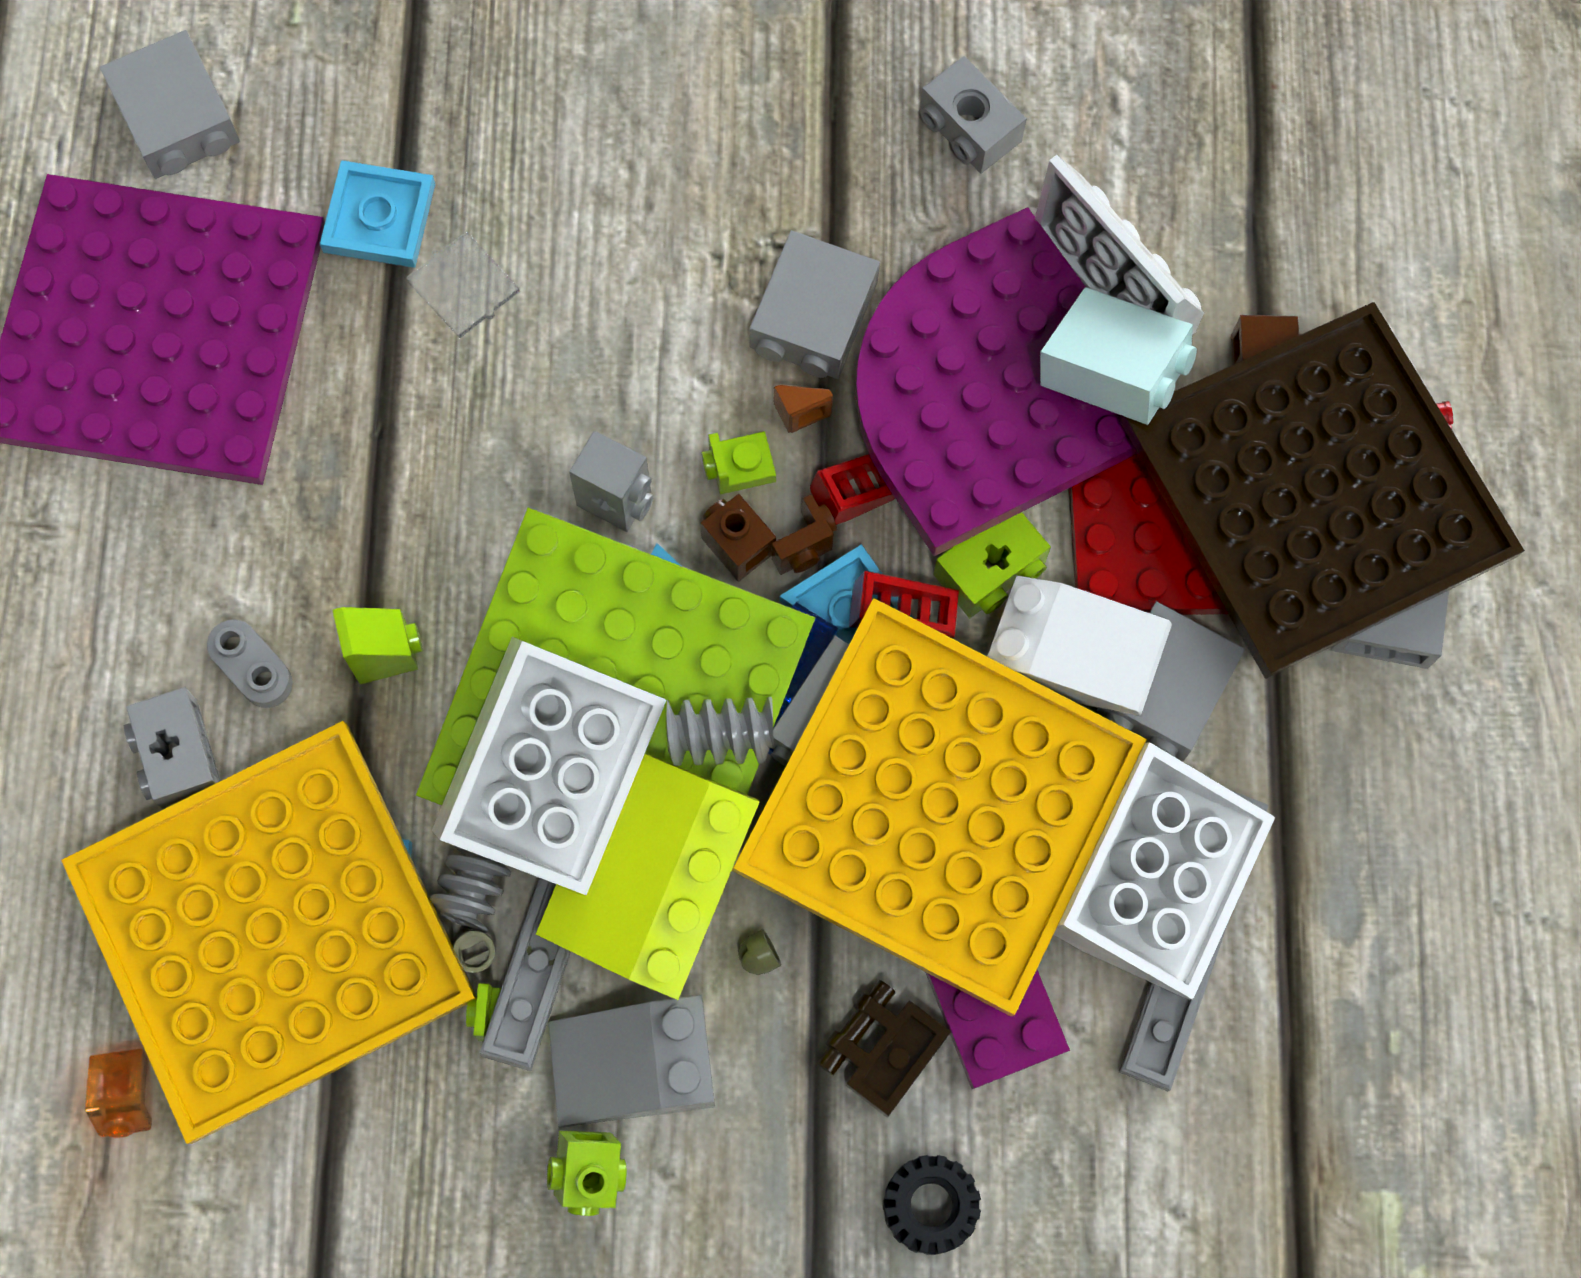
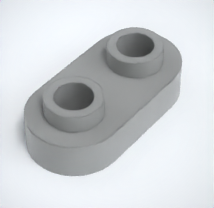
(248, 661)

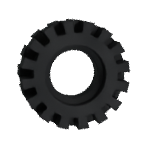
(964, 1200)

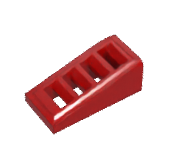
(834, 490)
(886, 586)

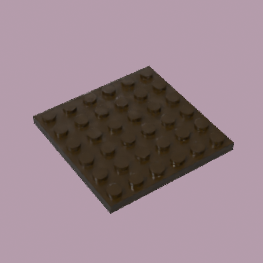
(1321, 489)

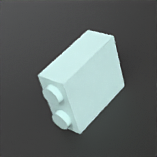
(1117, 355)

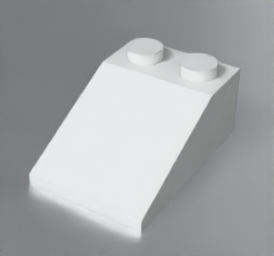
(1080, 644)

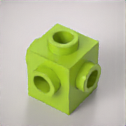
(586, 1171)

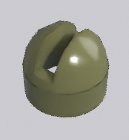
(758, 954)
(480, 960)

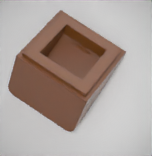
(802, 405)

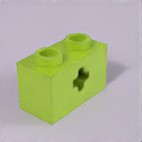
(985, 589)

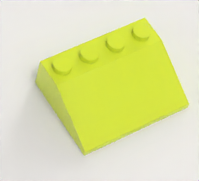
(655, 878)

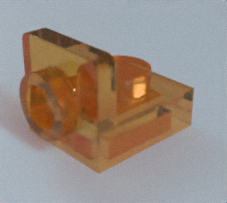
(117, 1093)

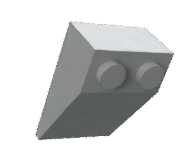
(631, 1062)

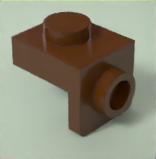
(803, 547)

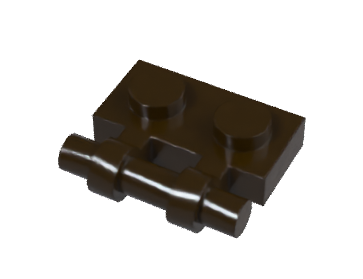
(896, 1058)

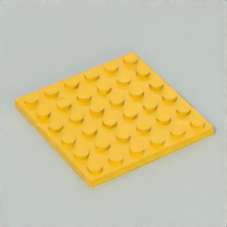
(941, 807)
(267, 931)

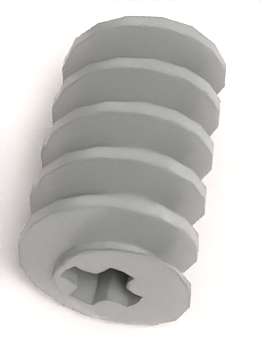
(720, 731)
(468, 888)

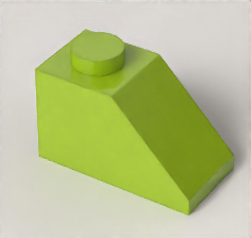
(377, 642)

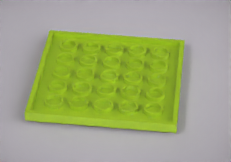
(634, 623)

